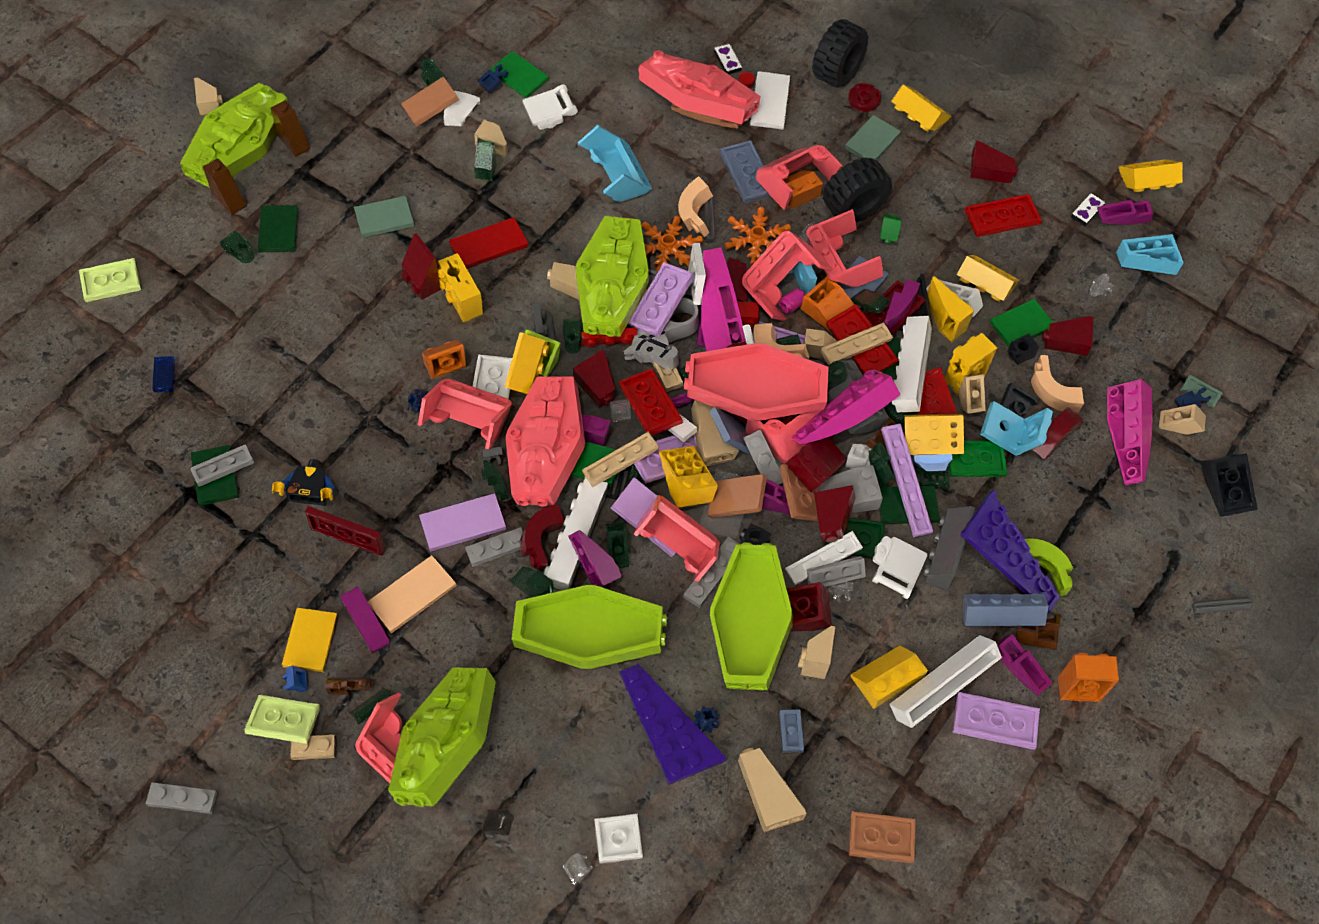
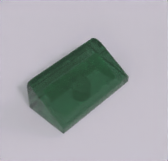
(364, 710)

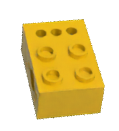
(459, 287)
(970, 360)
(934, 434)

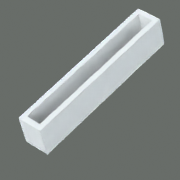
(912, 363)
(583, 517)
(945, 681)

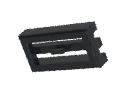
(616, 494)

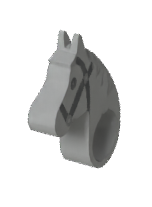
(656, 349)

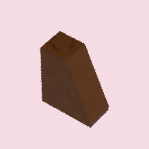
(289, 128)
(223, 186)

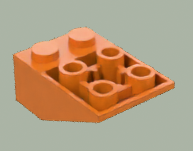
(825, 301)

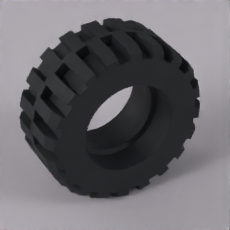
(840, 53)
(858, 187)

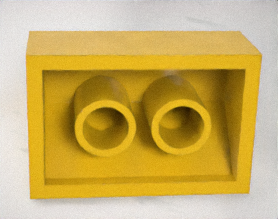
(919, 108)
(1152, 174)
(987, 277)
(526, 362)
(889, 675)

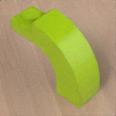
(1054, 561)

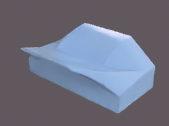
(932, 462)

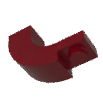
(1059, 429)
(542, 522)

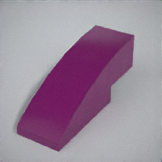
(1126, 212)
(901, 303)
(364, 619)
(1023, 665)

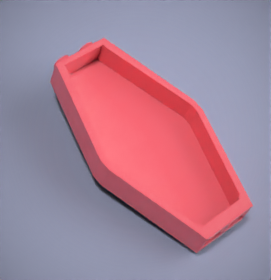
(699, 87)
(757, 381)
(545, 441)

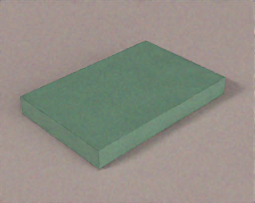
(872, 139)
(384, 216)

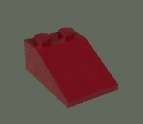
(420, 269)
(816, 462)
(810, 607)

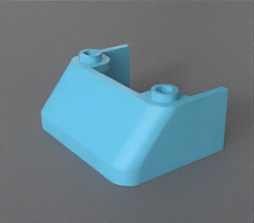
(619, 162)

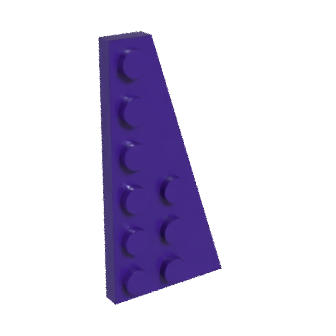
(1006, 549)
(672, 734)

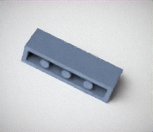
(1005, 610)

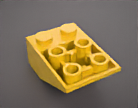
(948, 310)
(687, 476)

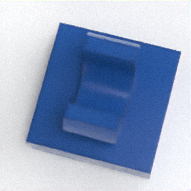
(296, 679)

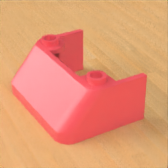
(773, 174)
(827, 239)
(774, 265)
(468, 406)
(779, 435)
(680, 534)
(381, 737)

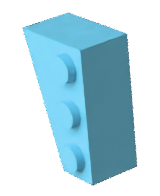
(1151, 254)

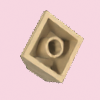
(817, 655)

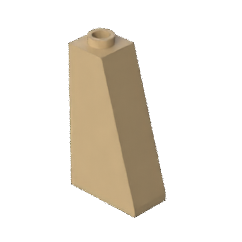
(563, 279)
(708, 438)
(770, 794)

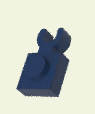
(491, 80)
(1190, 399)

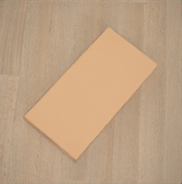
(411, 594)

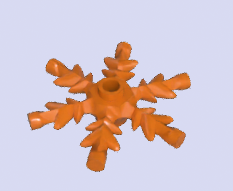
(756, 236)
(668, 244)

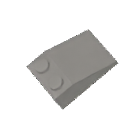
(864, 484)

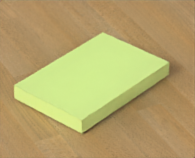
(109, 280)
(282, 719)

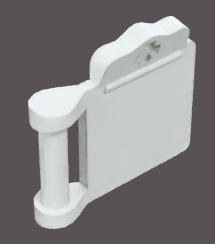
(546, 109)
(899, 561)

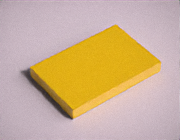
(310, 639)

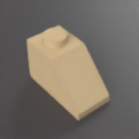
(206, 97)
(491, 132)
(816, 340)
(972, 394)
(1183, 420)

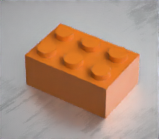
(1088, 677)

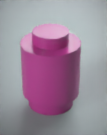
(791, 301)

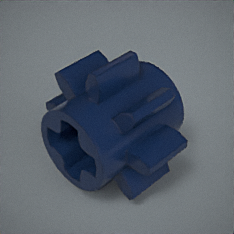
(415, 399)
(710, 715)

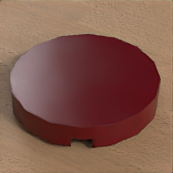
(864, 97)

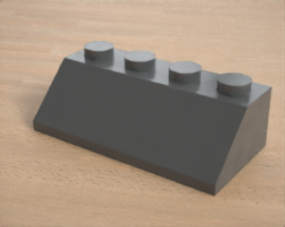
(870, 424)
(948, 547)

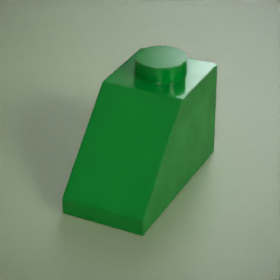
(889, 228)

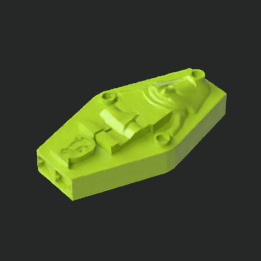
(234, 133)
(612, 276)
(751, 617)
(589, 627)
(442, 737)

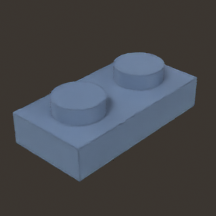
(791, 731)

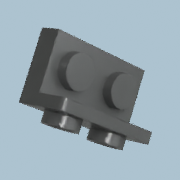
(542, 321)

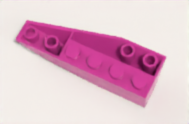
(719, 307)
(850, 407)
(1131, 427)

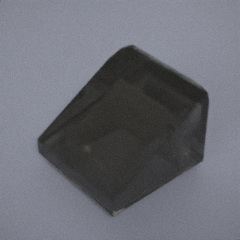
(498, 822)

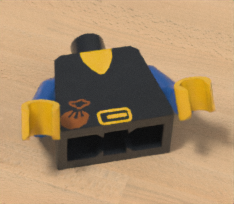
(306, 485)

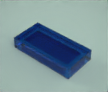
(163, 374)

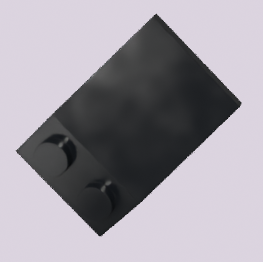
(1230, 484)

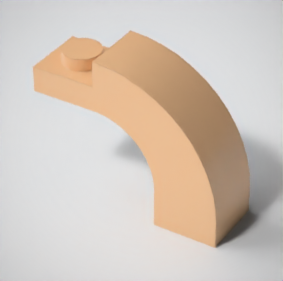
(690, 202)
(766, 335)
(1053, 393)

